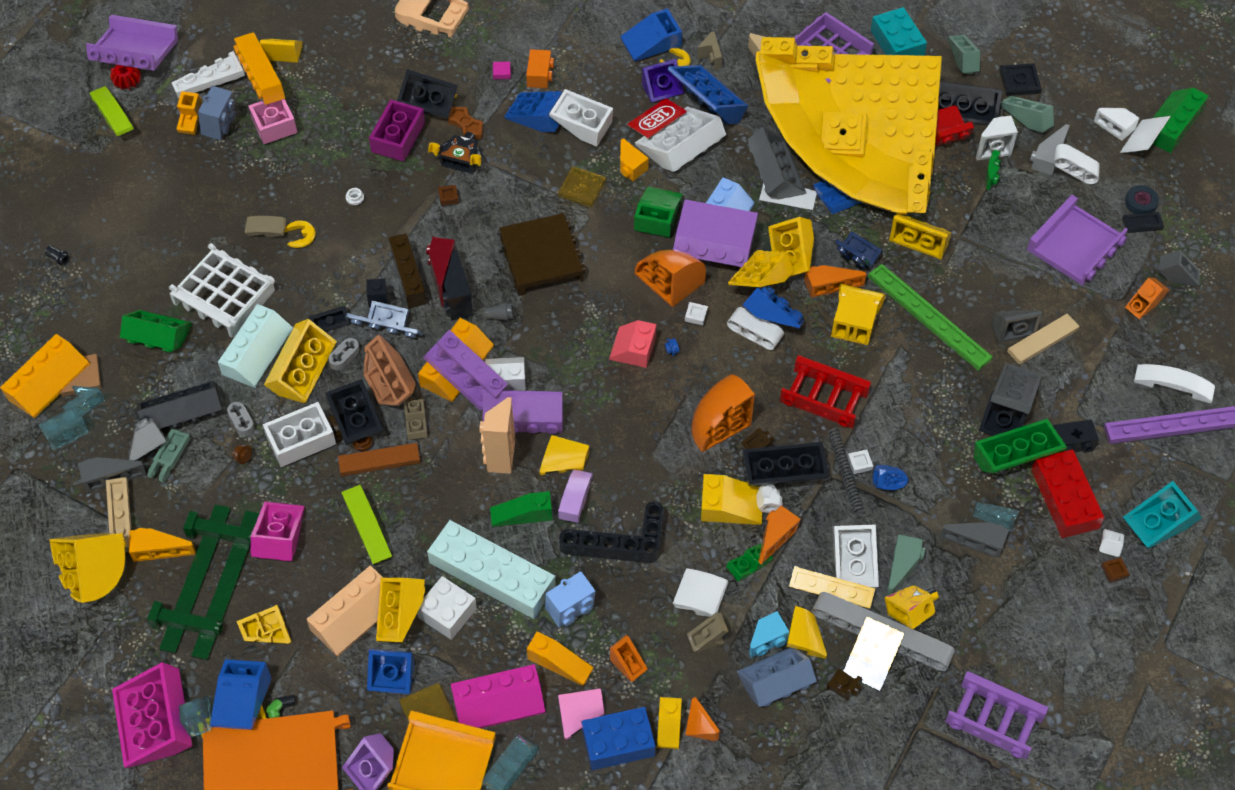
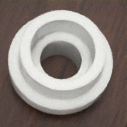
(352, 193)

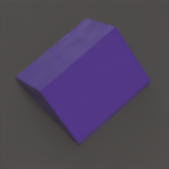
(660, 82)

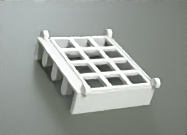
(204, 308)

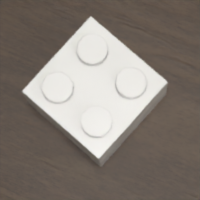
(447, 607)

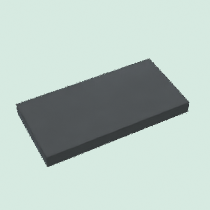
(1016, 388)

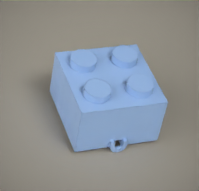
(571, 600)

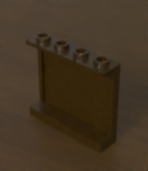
(541, 251)

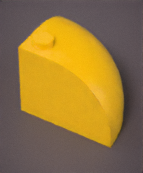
(89, 563)

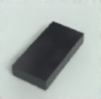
(1143, 222)

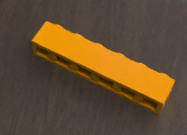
(258, 68)

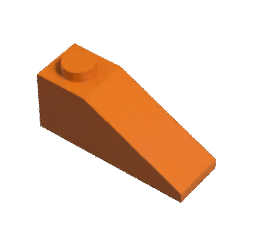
(826, 279)
(779, 529)

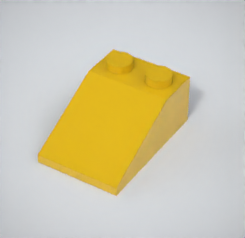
(795, 238)
(729, 501)
(398, 607)

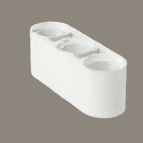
(1076, 164)
(755, 329)

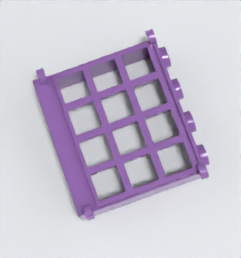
(840, 30)

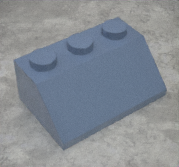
(777, 676)

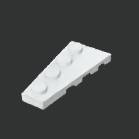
(216, 74)

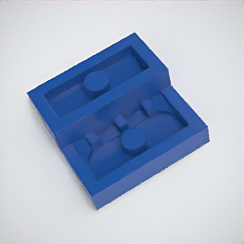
(833, 198)

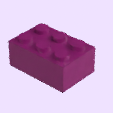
(397, 130)

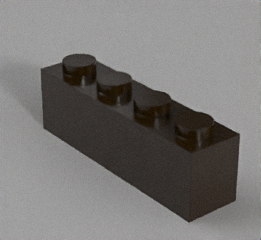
(407, 271)

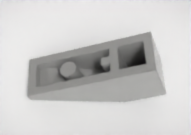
(1044, 156)

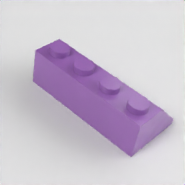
(531, 410)

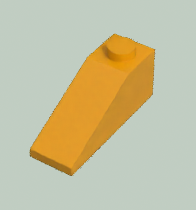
(153, 544)
(558, 659)

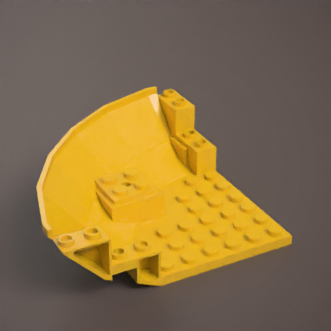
(878, 99)

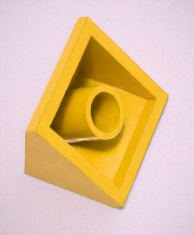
(282, 49)

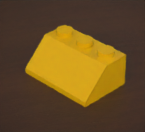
(919, 236)

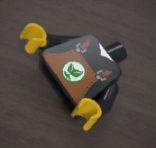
(459, 153)

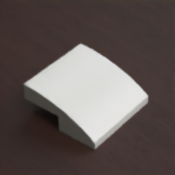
(700, 592)

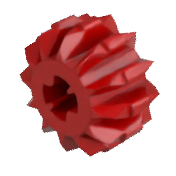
(125, 76)

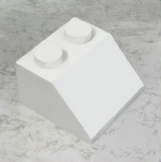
(999, 136)
(511, 371)

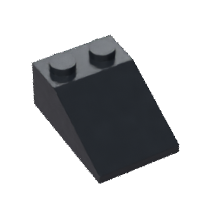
(427, 93)
(457, 292)
(353, 412)

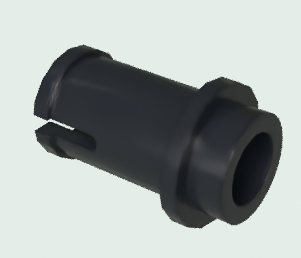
(60, 256)

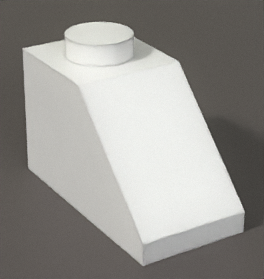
(1117, 121)

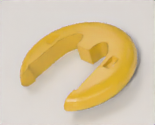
(682, 54)
(307, 230)

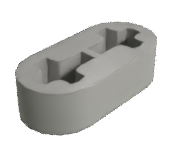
(346, 355)
(237, 420)

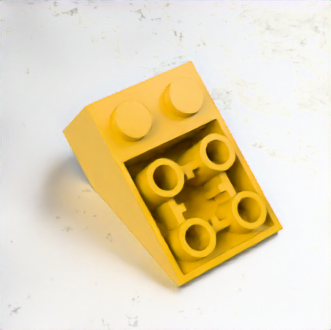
(763, 269)

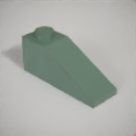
(965, 54)
(1030, 113)
(905, 560)

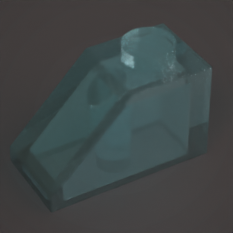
(196, 716)

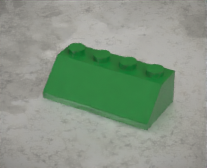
(1183, 108)
(1017, 446)

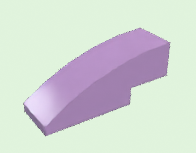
(575, 496)

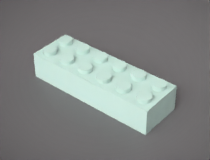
(491, 569)

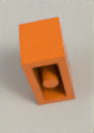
(539, 68)

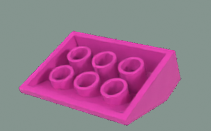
(150, 716)

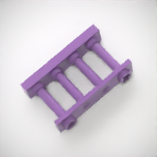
(464, 369)
(997, 694)

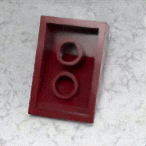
(439, 258)

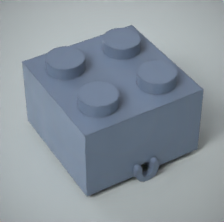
(216, 113)

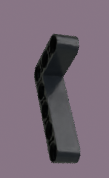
(619, 541)

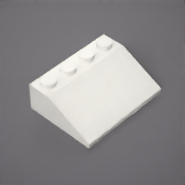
(683, 139)

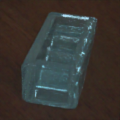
(996, 514)

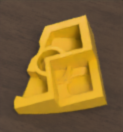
(564, 455)
(265, 627)
(806, 634)

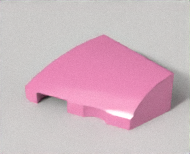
(579, 707)

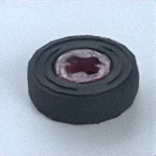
(1147, 196)

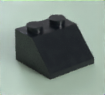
(1000, 418)

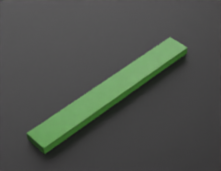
(930, 317)

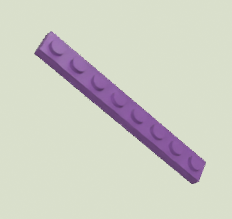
(1170, 425)

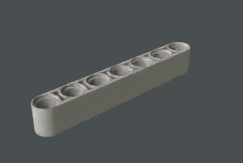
(913, 644)

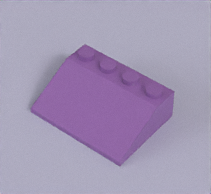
(715, 233)

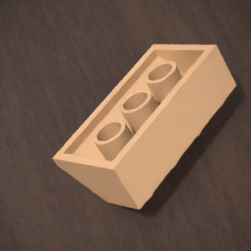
(498, 437)
(348, 612)

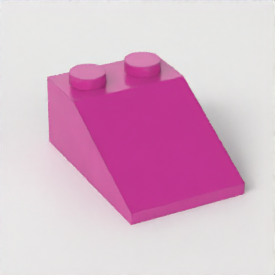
(277, 531)

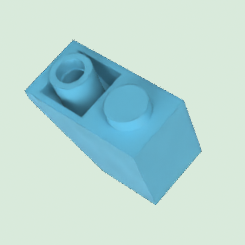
(768, 633)

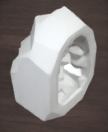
(768, 498)

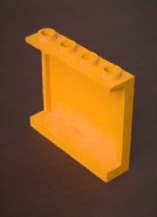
(442, 755)

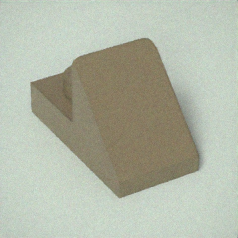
(710, 49)
(708, 633)

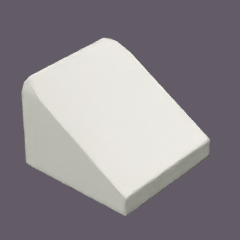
(1111, 543)

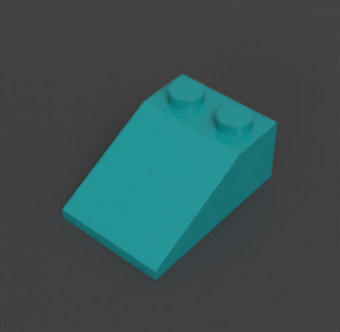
(1162, 515)

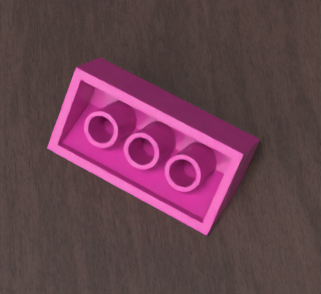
(498, 697)

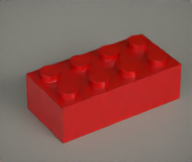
(1067, 494)

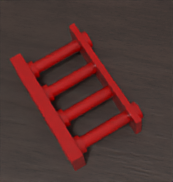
(831, 376)

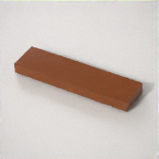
(379, 459)

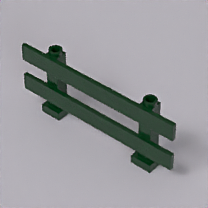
(181, 617)

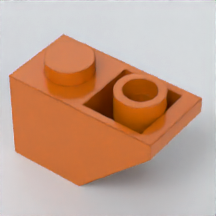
(1147, 297)

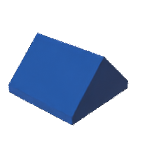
(390, 671)

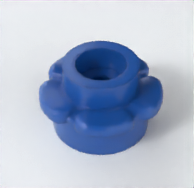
(671, 346)

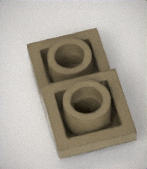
(268, 225)
(415, 419)

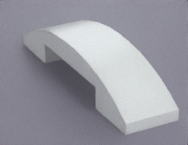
(1175, 378)

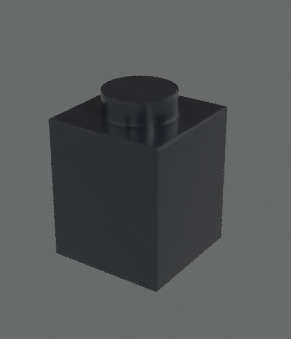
(376, 291)

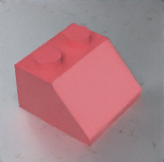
(634, 343)

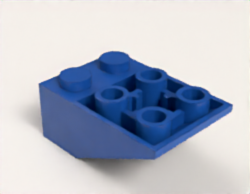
(652, 35)
(533, 110)
(768, 306)
(239, 694)

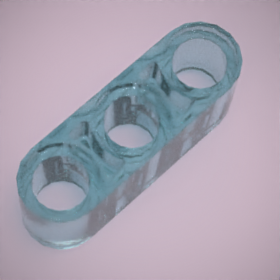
(510, 764)

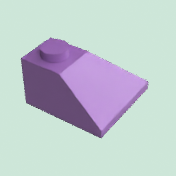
(370, 762)

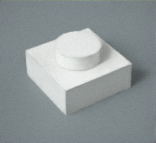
(696, 313)
(860, 461)

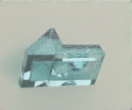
(86, 399)

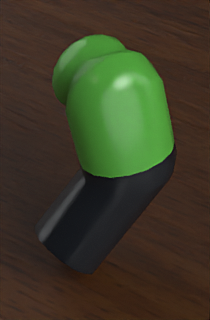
(278, 703)

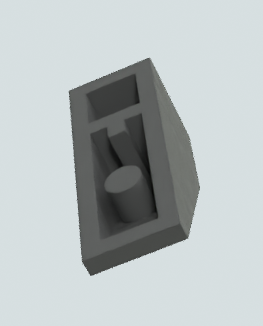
(97, 470)
(982, 536)

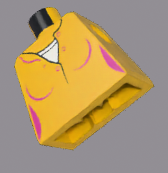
(911, 605)

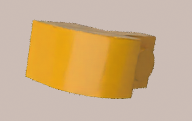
(188, 106)

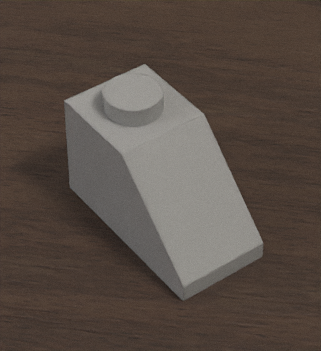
(145, 438)

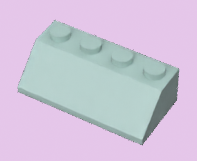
(255, 346)

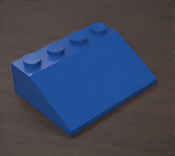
(711, 92)

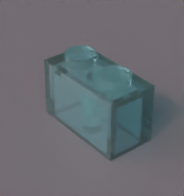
(63, 428)

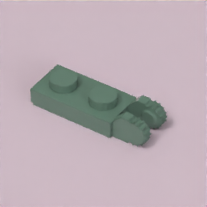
(168, 454)

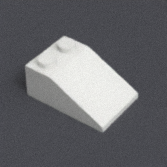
(582, 116)
(856, 554)

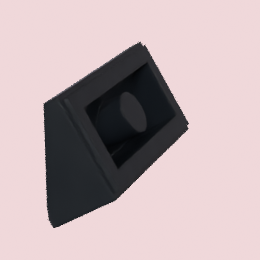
(331, 319)

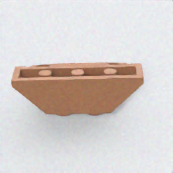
(387, 373)

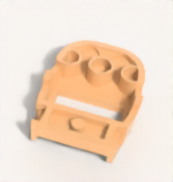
(410, 13)

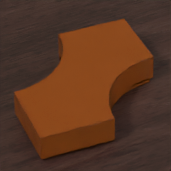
(459, 117)

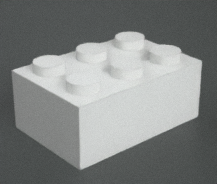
(299, 434)

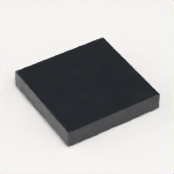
(1020, 79)

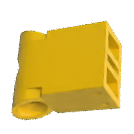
(856, 313)

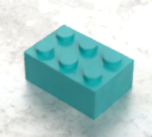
(898, 34)

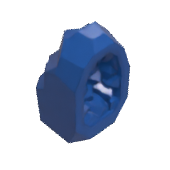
(889, 477)

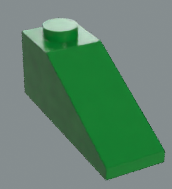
(523, 510)

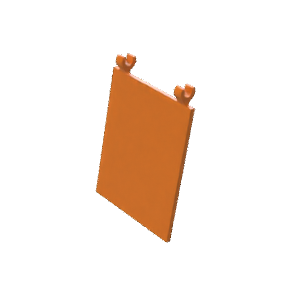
(275, 754)

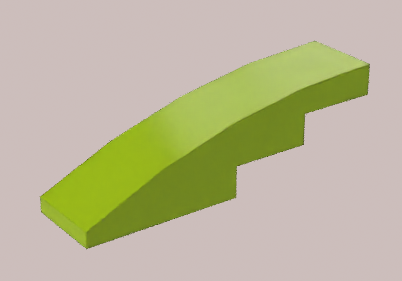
(111, 111)
(366, 524)

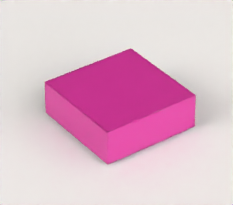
(501, 70)

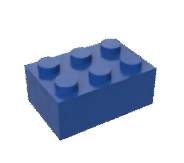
(618, 738)

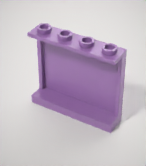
(134, 43)
(1075, 242)

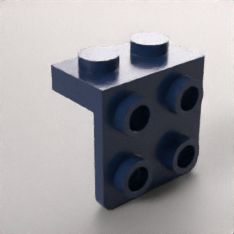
(860, 250)

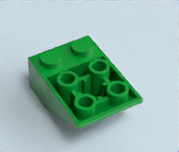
(657, 211)

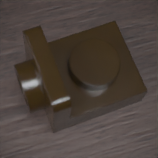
(758, 440)
(845, 684)

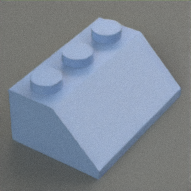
(730, 195)

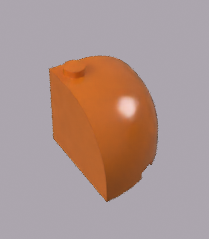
(671, 274)
(722, 412)

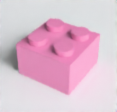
(272, 120)

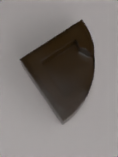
(332, 422)

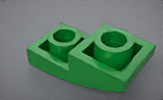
(993, 169)
(747, 563)

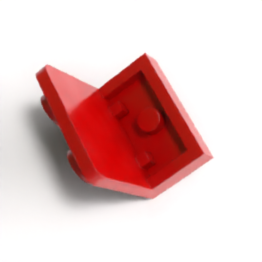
(951, 126)

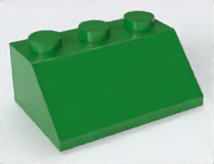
(154, 330)

